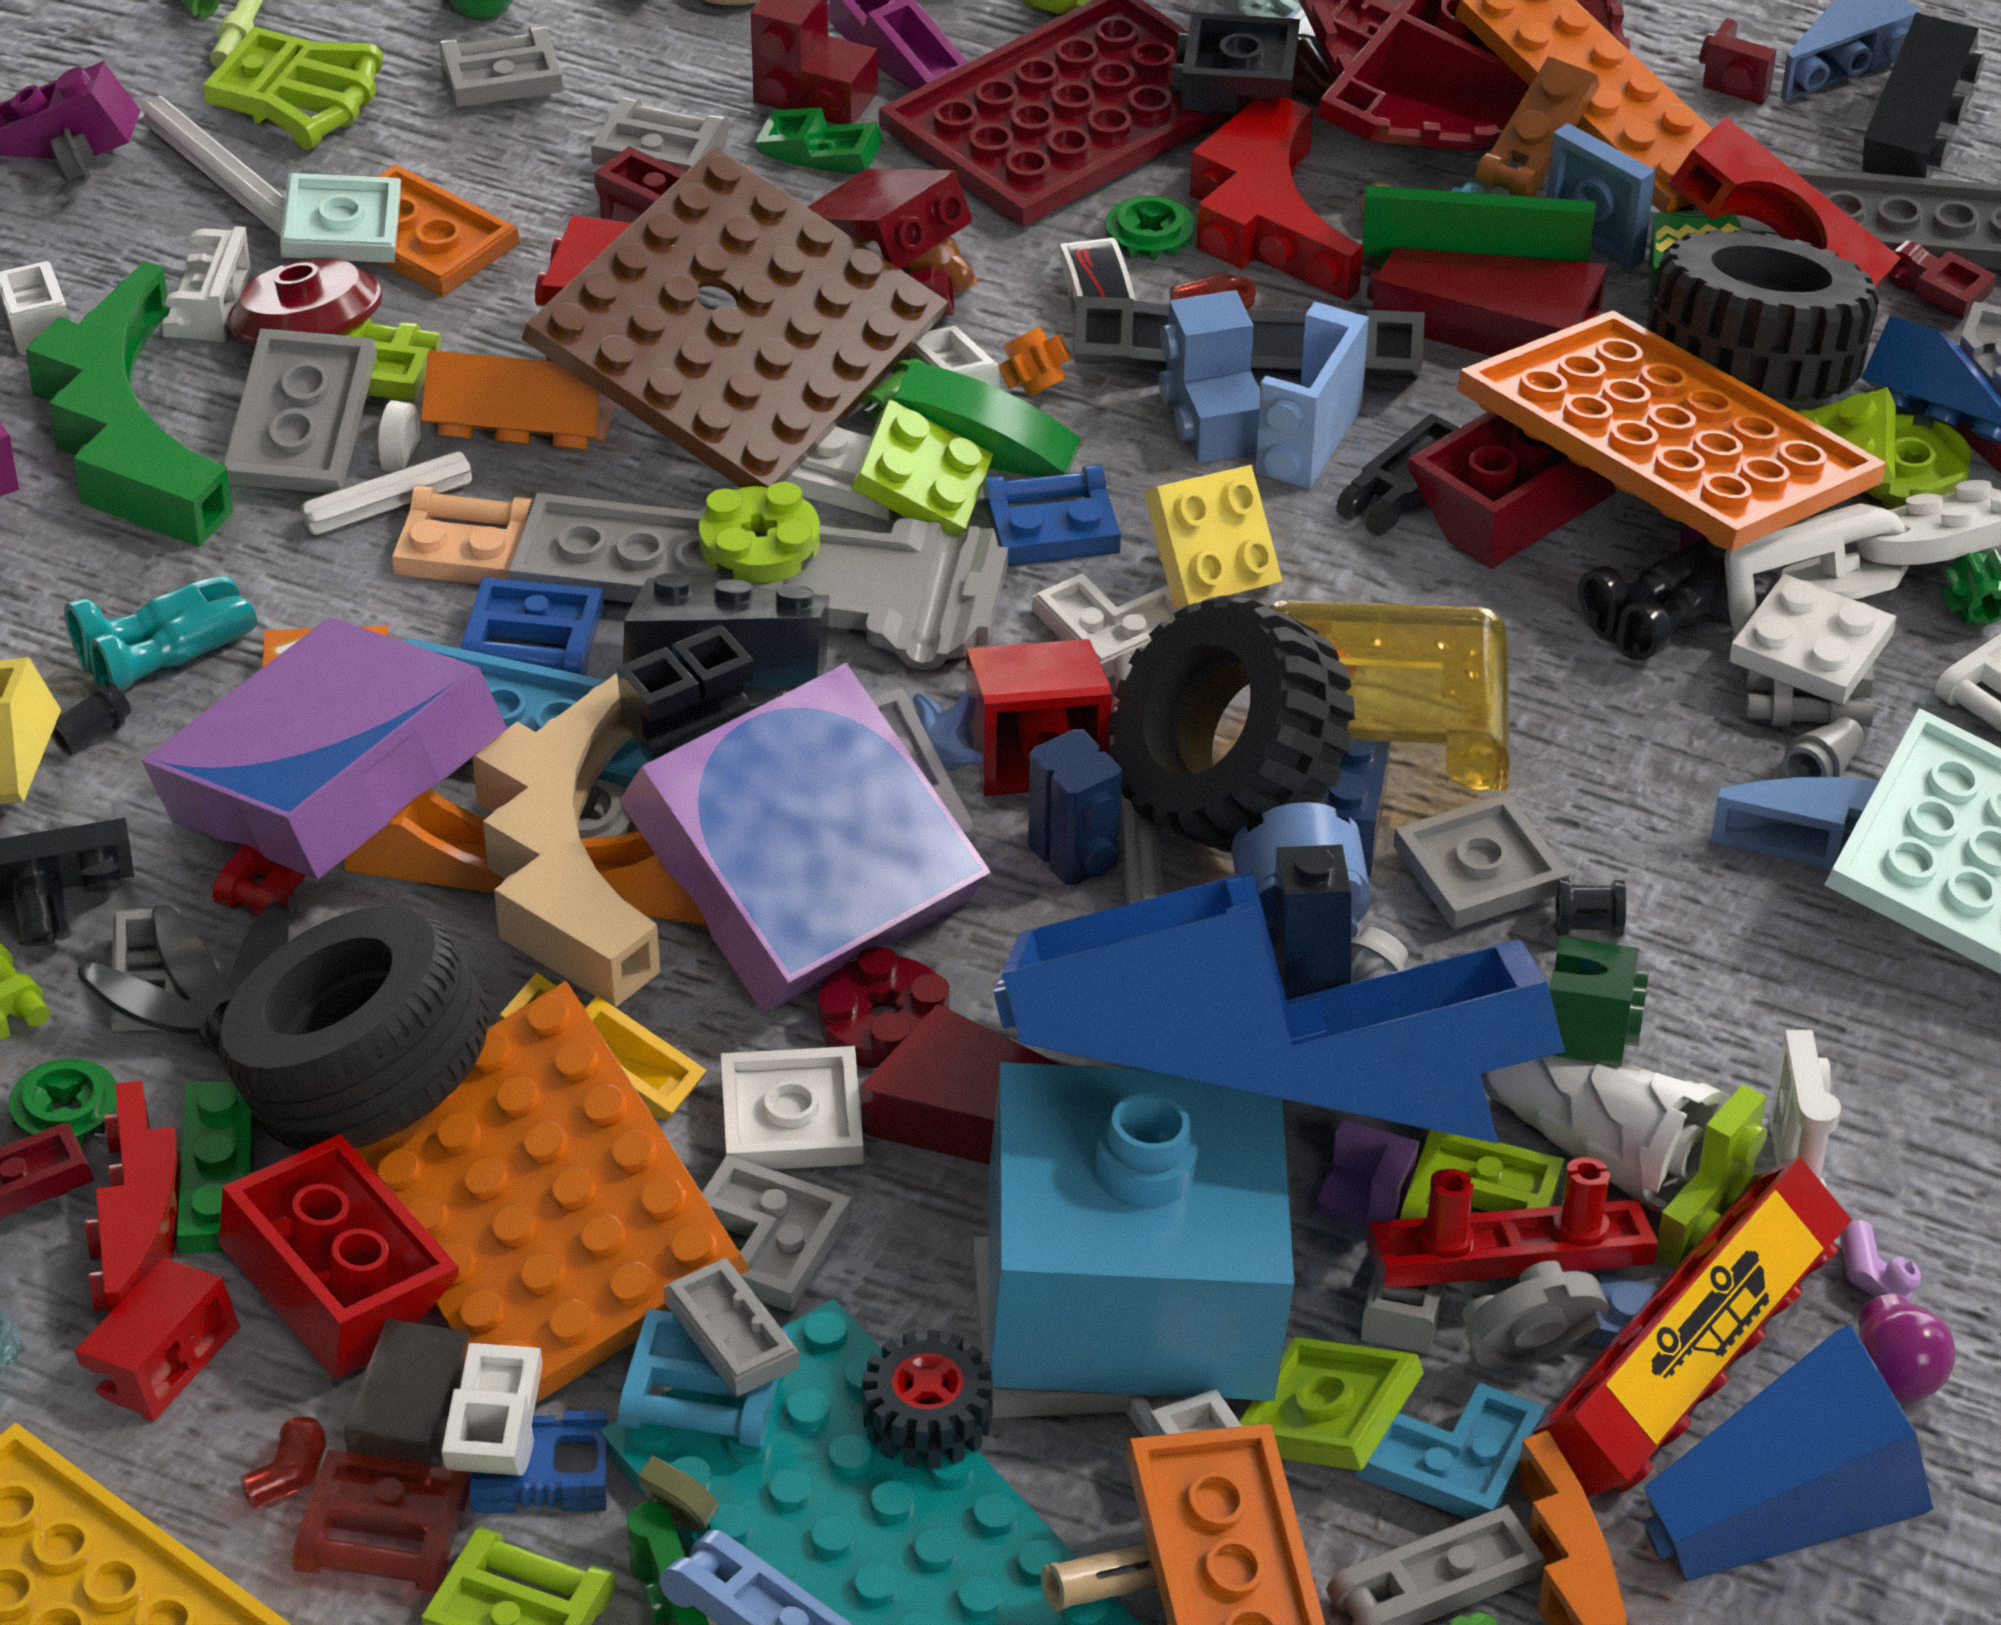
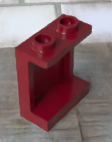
(898, 210)

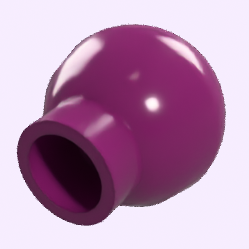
(1907, 1346)

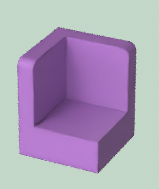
(1367, 1175)

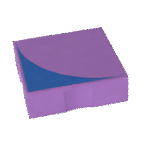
(324, 745)

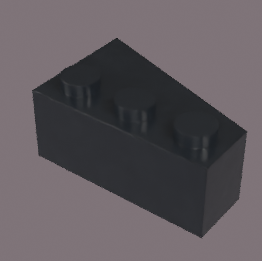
(1923, 98)

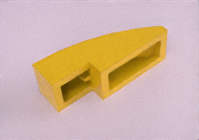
(653, 1066)

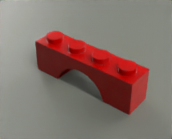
(1741, 177)

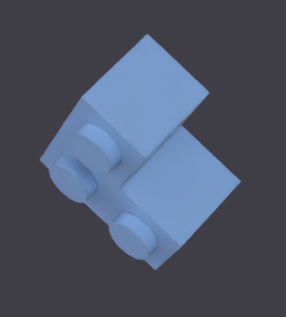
(1211, 375)

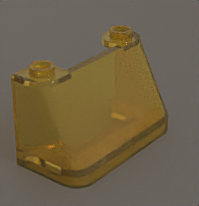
(1424, 679)

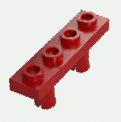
(1503, 1244)

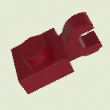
(1943, 281)

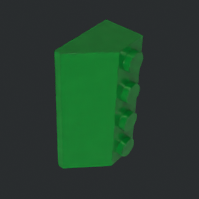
(1475, 224)

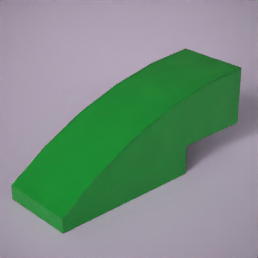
(1011, 429)

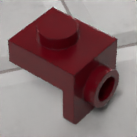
(1737, 65)

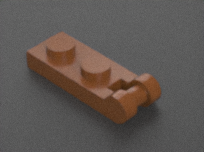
(1553, 99)

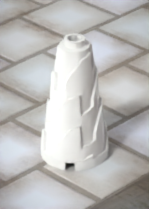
(1627, 1117)

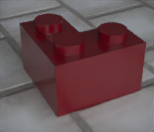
(804, 67)

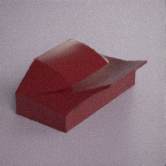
(632, 184)

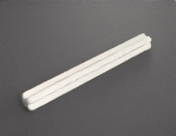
(215, 161)

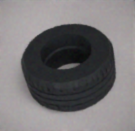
(354, 1028)

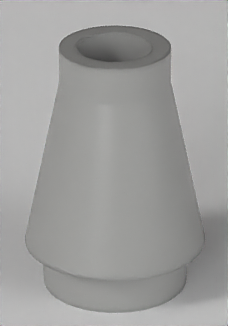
(1823, 750)

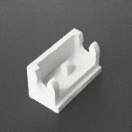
(209, 286)

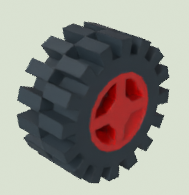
(927, 1399)

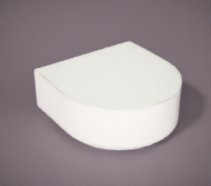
(398, 435)

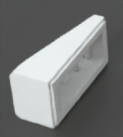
(31, 301)
(955, 351)

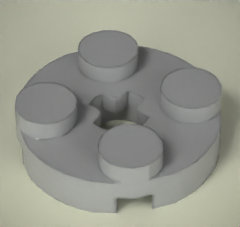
(1539, 1315)

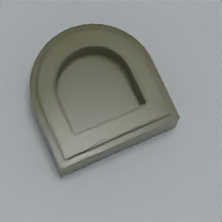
(683, 1496)

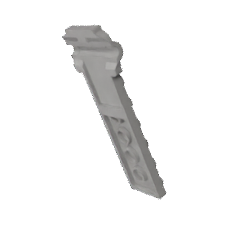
(907, 589)

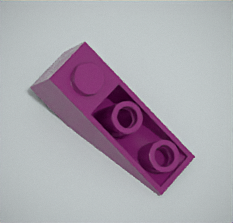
(80, 100)

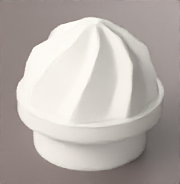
(1375, 954)

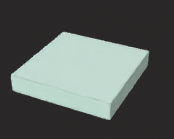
(341, 217)

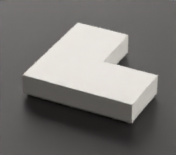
(1082, 611)

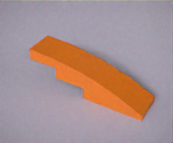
(1577, 1568)

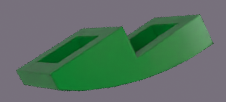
(807, 141)

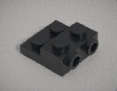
(1233, 58)

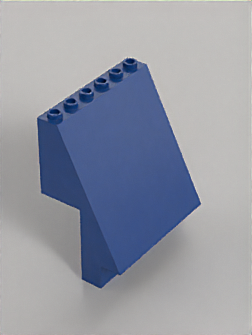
(1198, 995)

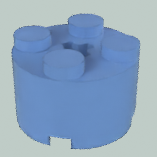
(1301, 826)

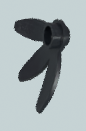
(191, 973)

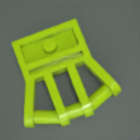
(278, 72)

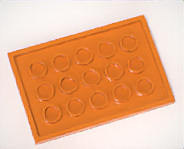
(1671, 429)
(552, 1194)

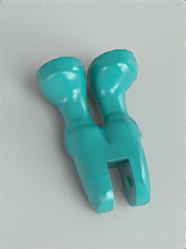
(161, 633)

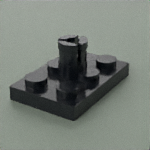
(46, 862)

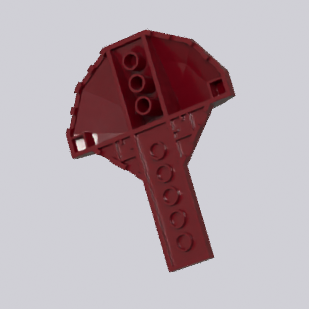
(1419, 72)

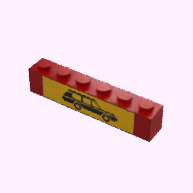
(1695, 1327)

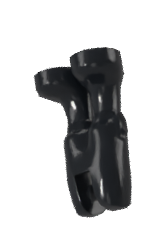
(1663, 599)

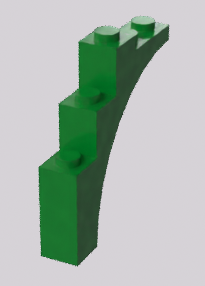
(120, 452)

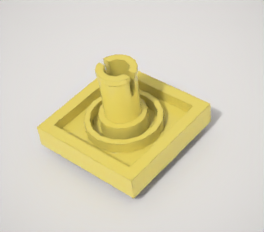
(1212, 536)

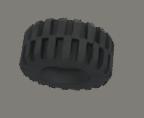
(1766, 311)
(1179, 694)

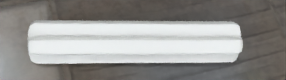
(384, 493)

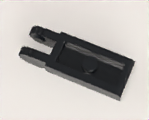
(1391, 479)

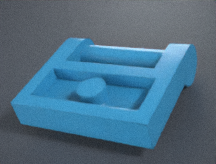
(672, 1359)

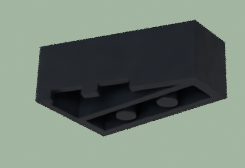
(778, 628)

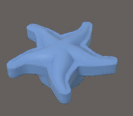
(950, 730)

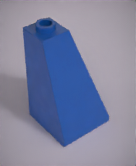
(1792, 1468)

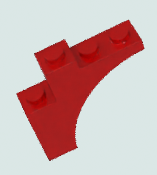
(1253, 204)

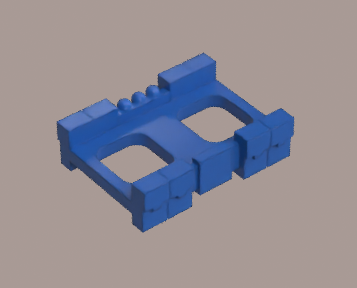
(540, 1479)

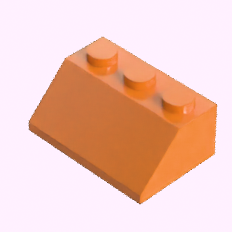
(512, 400)

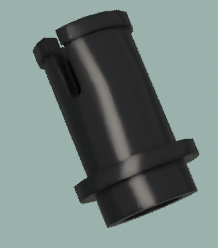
(92, 716)

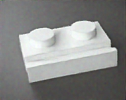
(831, 471)

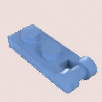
(753, 1591)

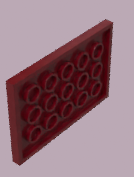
(1055, 109)

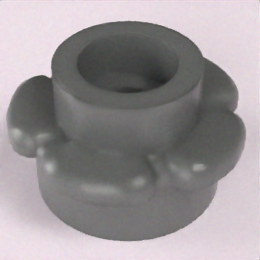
(73, 154)

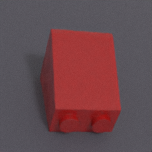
(1030, 698)

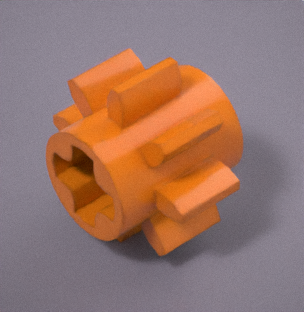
(1034, 361)

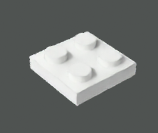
(1812, 639)
(793, 1107)

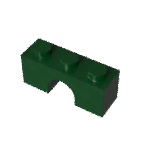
(1597, 999)

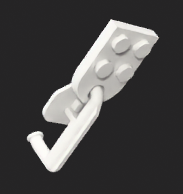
(1888, 541)

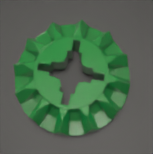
(1151, 214)
(63, 1082)

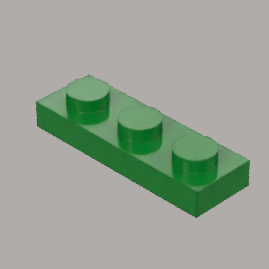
(214, 1154)

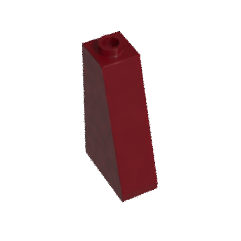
(1487, 299)
(941, 1086)

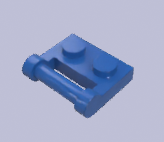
(1057, 528)
(535, 614)

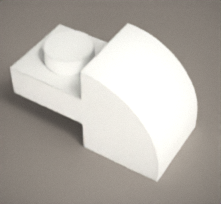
(493, 1410)

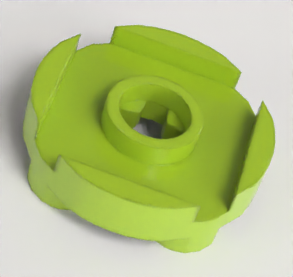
(1930, 462)
(735, 515)

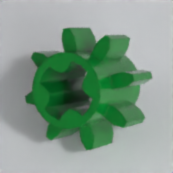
(1975, 587)

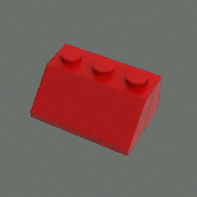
(332, 1251)

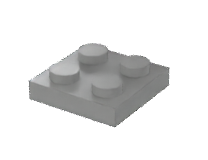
(1480, 860)

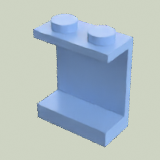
(1308, 420)

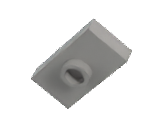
(731, 1327)

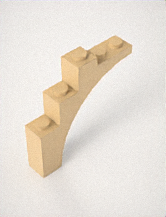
(551, 893)

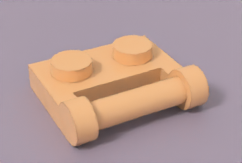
(459, 550)

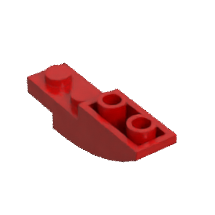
(141, 1206)

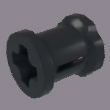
(1590, 907)

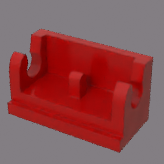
(159, 1337)

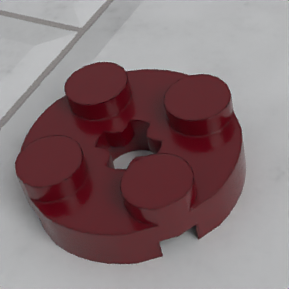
(872, 982)

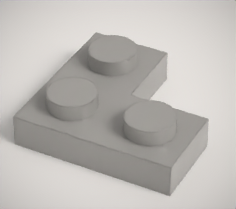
(786, 1223)

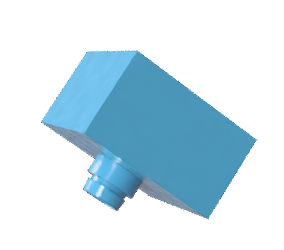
(1136, 1234)

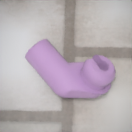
(1869, 1271)

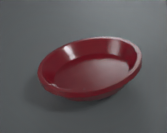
(305, 297)

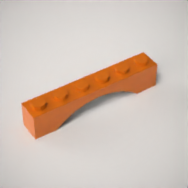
(446, 847)

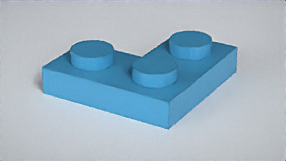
(1459, 1469)

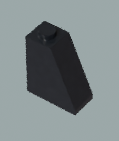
(1311, 918)

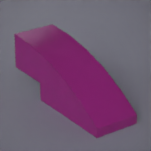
(906, 38)

